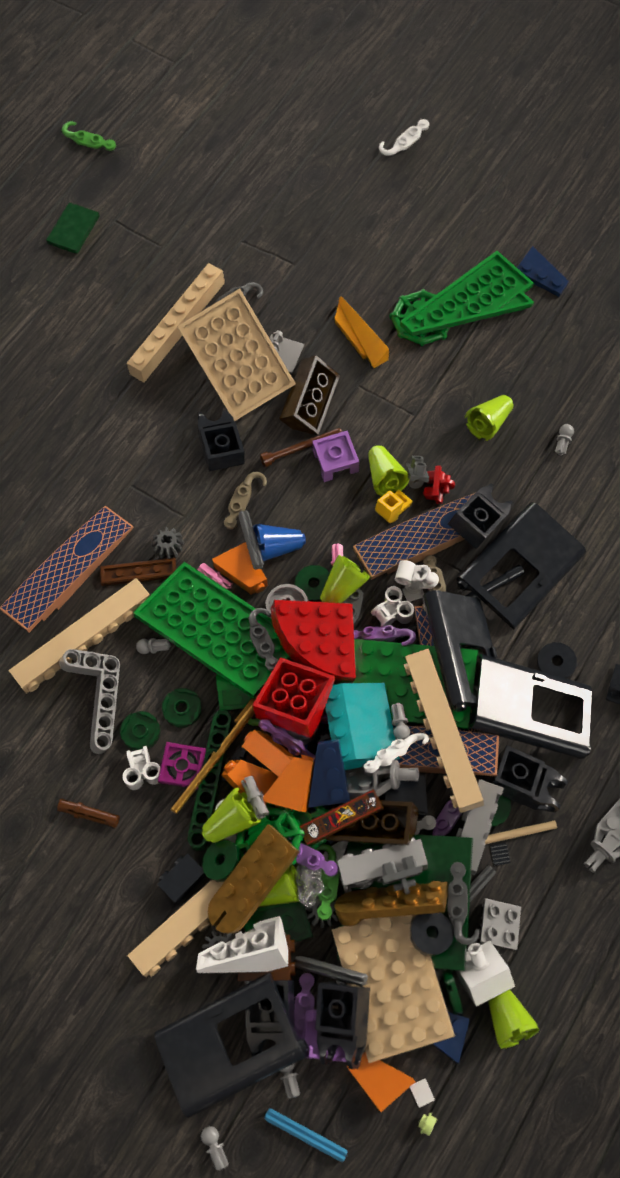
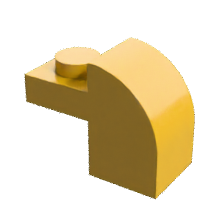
(392, 505)

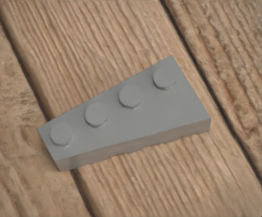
(479, 820)
(367, 867)

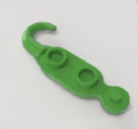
(88, 139)
(330, 886)

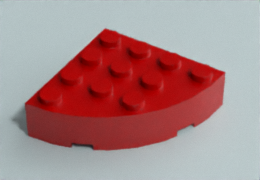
(317, 635)

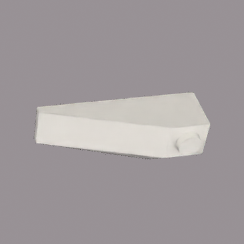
(254, 951)

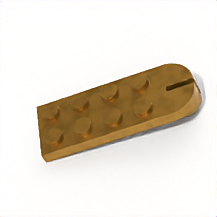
(251, 881)
(387, 902)

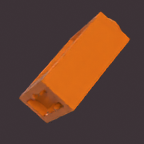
(267, 751)

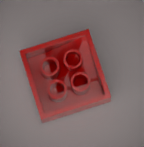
(294, 697)

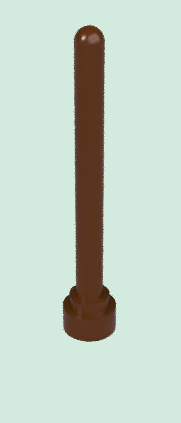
(268, 458)

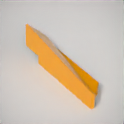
(360, 334)

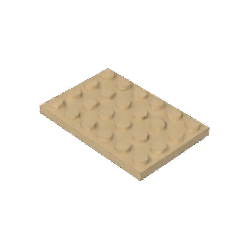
(236, 354)
(404, 988)

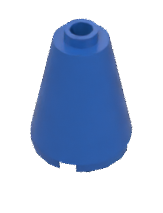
(277, 541)

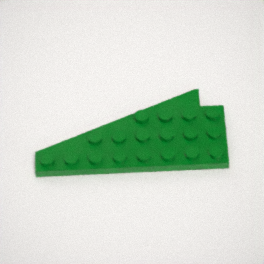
(481, 293)

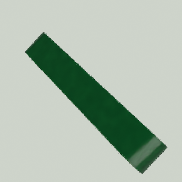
(204, 788)

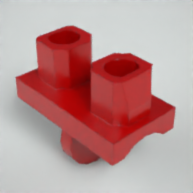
(441, 485)

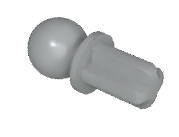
(566, 431)
(145, 646)
(401, 730)
(290, 1082)
(210, 1137)

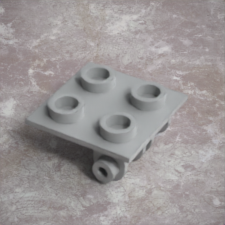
(287, 349)
(500, 924)

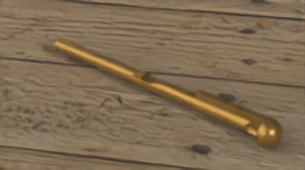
(241, 721)

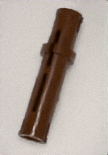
(80, 810)

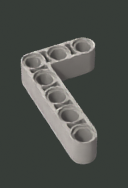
(101, 693)

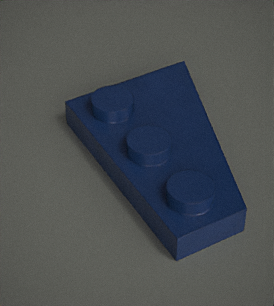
(542, 273)
(329, 776)
(453, 1046)

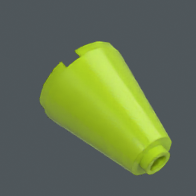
(488, 417)
(386, 471)
(343, 580)
(230, 818)
(284, 889)
(511, 1020)

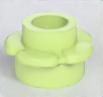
(427, 1124)

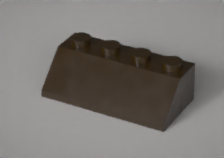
(310, 396)
(392, 825)

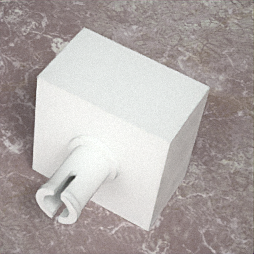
(485, 973)

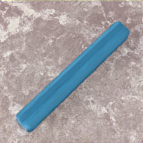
(306, 1135)

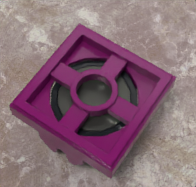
(181, 767)

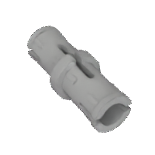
(255, 797)

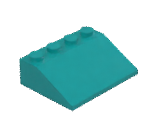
(360, 720)

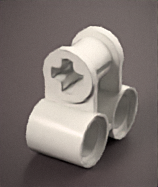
(415, 577)
(390, 609)
(141, 766)

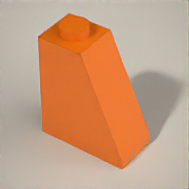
(238, 568)
(237, 770)
(293, 785)
(381, 1081)

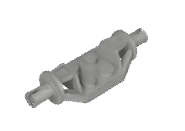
(362, 782)
(610, 828)

